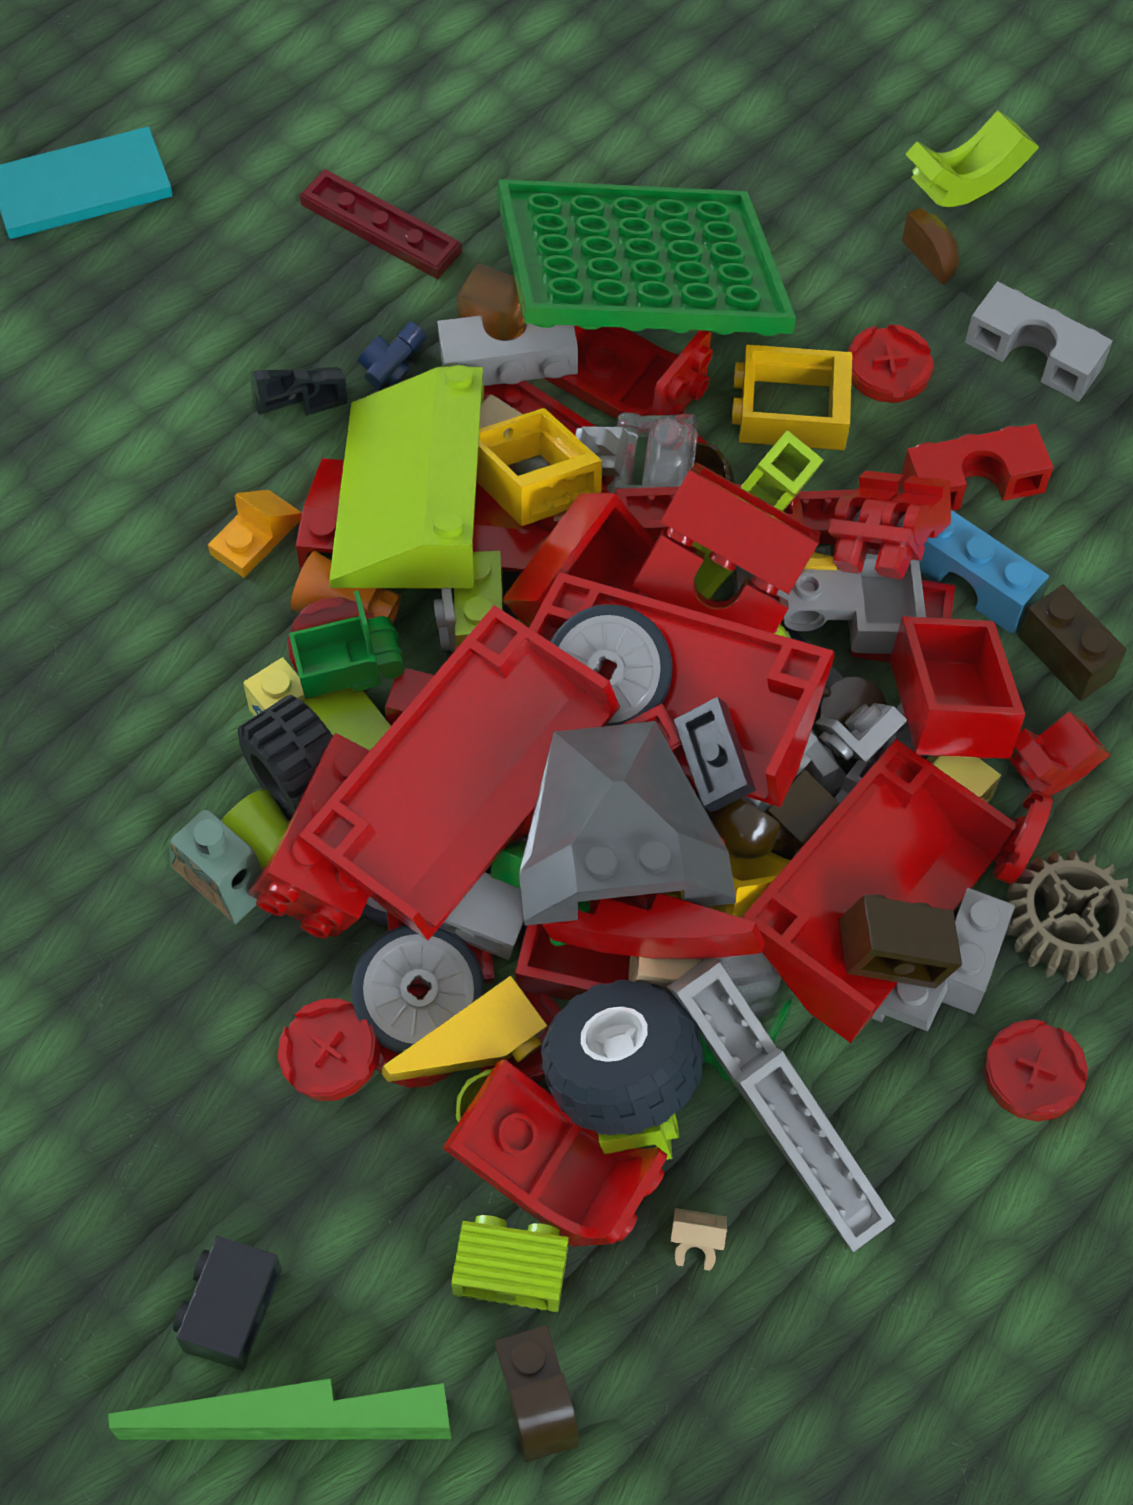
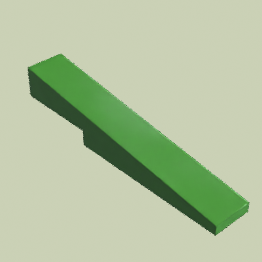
(292, 1413)

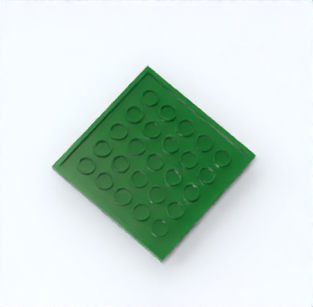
(641, 258)

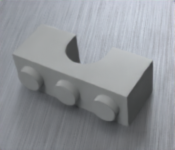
(1013, 320)
(531, 356)

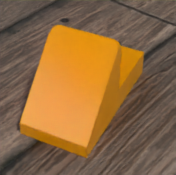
(255, 531)

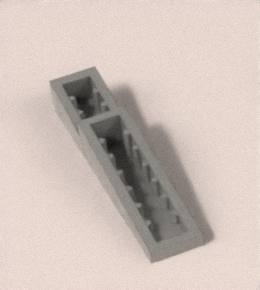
(781, 1102)

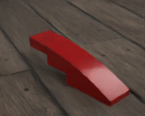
(665, 932)

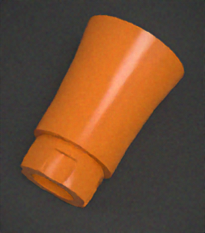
(314, 585)

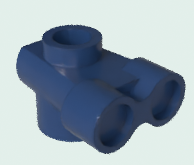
(387, 361)

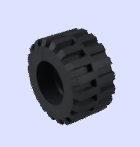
(284, 749)

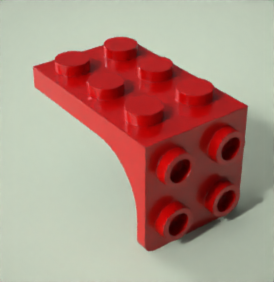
(632, 375)
(297, 876)
(549, 1164)

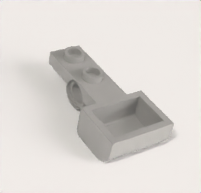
(864, 599)

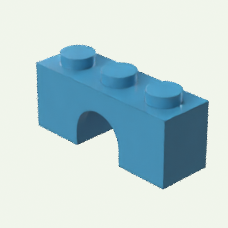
(999, 576)

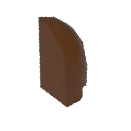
(932, 244)

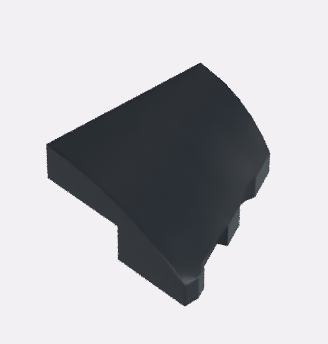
(313, 387)

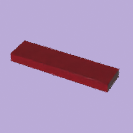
(381, 223)

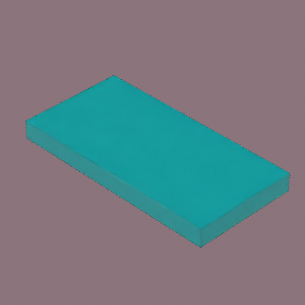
(81, 182)

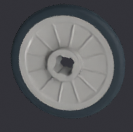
(630, 642)
(388, 971)

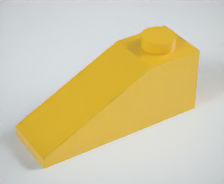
(478, 1036)

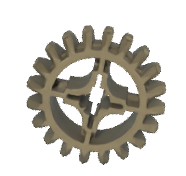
(1071, 890)

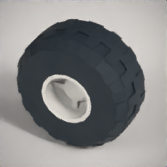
(622, 1057)

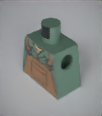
(210, 859)

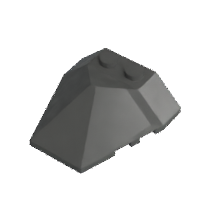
(618, 824)

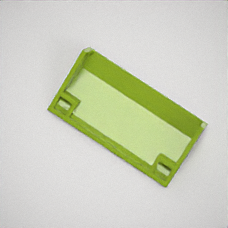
(410, 484)

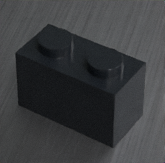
(227, 1302)

